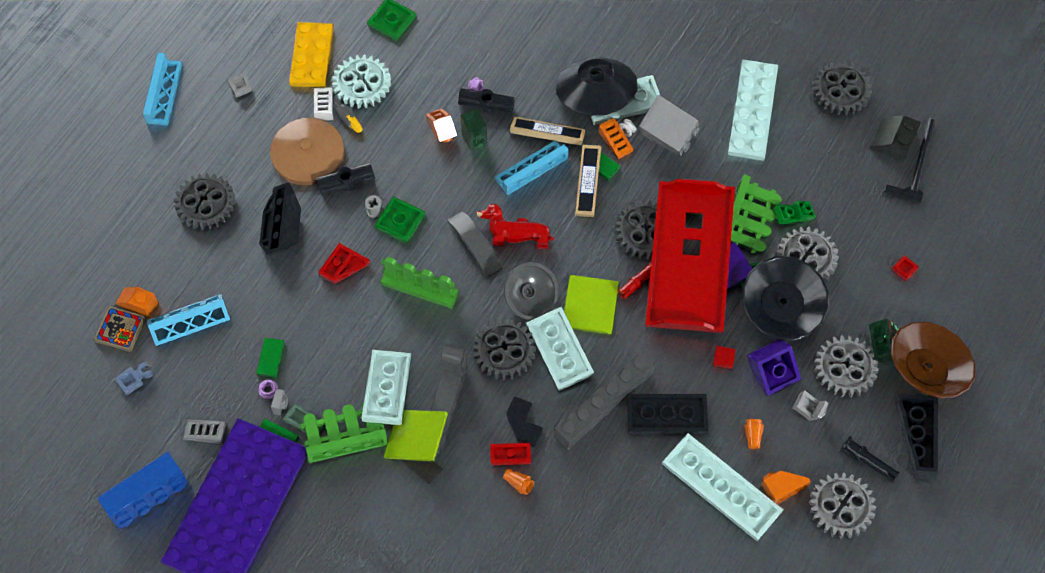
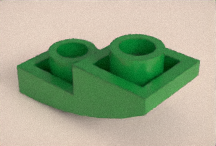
(797, 212)

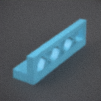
(156, 87)
(534, 169)
(184, 313)

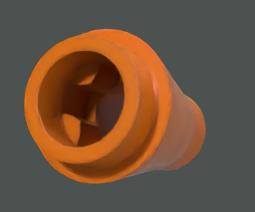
(754, 432)
(519, 481)

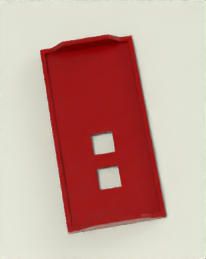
(690, 289)

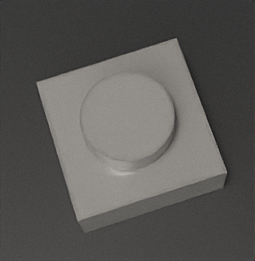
(240, 85)
(279, 402)

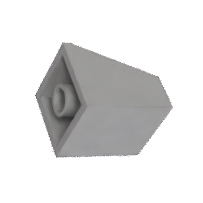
(669, 126)

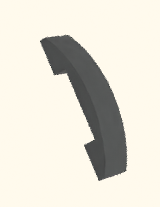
(476, 243)

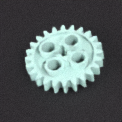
(373, 72)

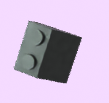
(895, 136)

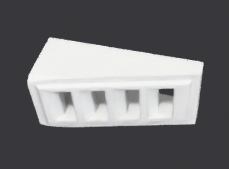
(323, 114)

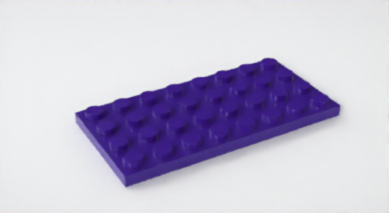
(236, 502)

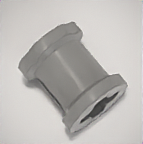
(373, 206)

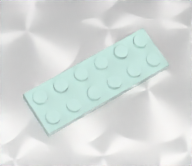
(753, 110)
(722, 487)

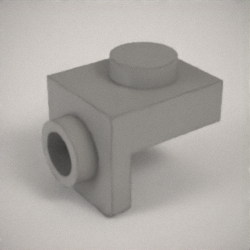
(810, 407)

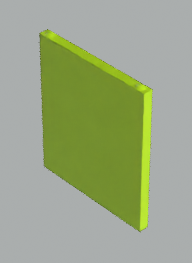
(591, 303)
(417, 436)

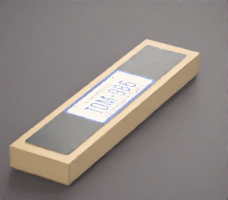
(547, 131)
(588, 181)

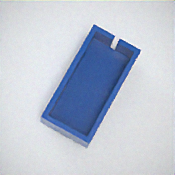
(143, 490)

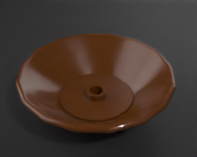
(933, 359)

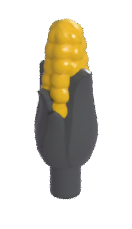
(348, 116)

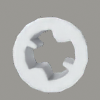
(628, 127)

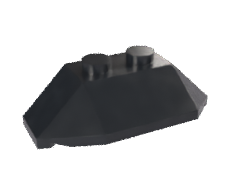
(280, 220)

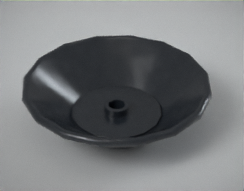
(596, 86)
(794, 283)

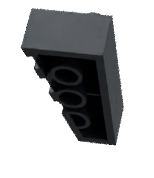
(920, 429)

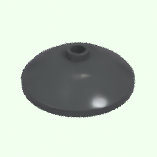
(541, 288)

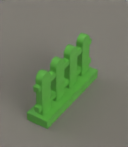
(749, 207)
(419, 283)
(339, 443)

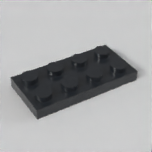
(667, 413)

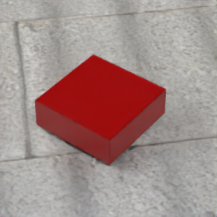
(905, 268)
(724, 357)

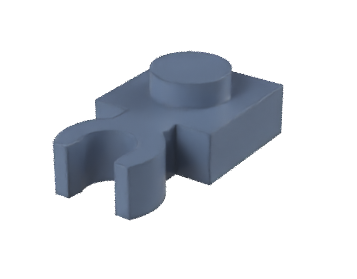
(131, 379)

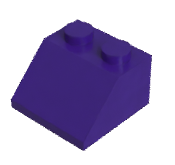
(774, 366)

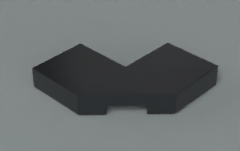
(523, 430)

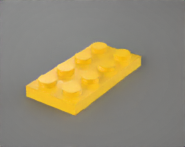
(311, 54)

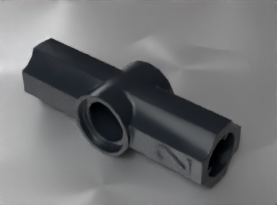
(476, 99)
(335, 181)

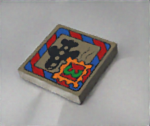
(119, 329)

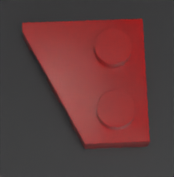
(342, 264)

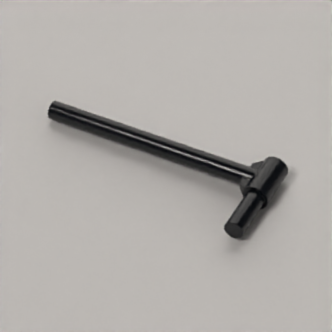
(913, 193)

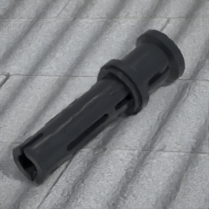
(861, 454)

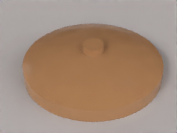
(306, 151)

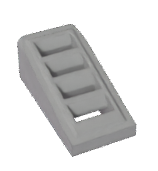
(215, 439)

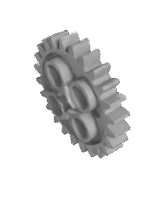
(792, 246)
(847, 350)
(858, 516)

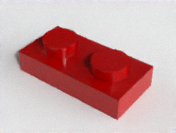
(510, 454)

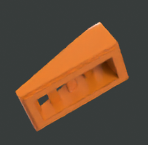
(610, 128)

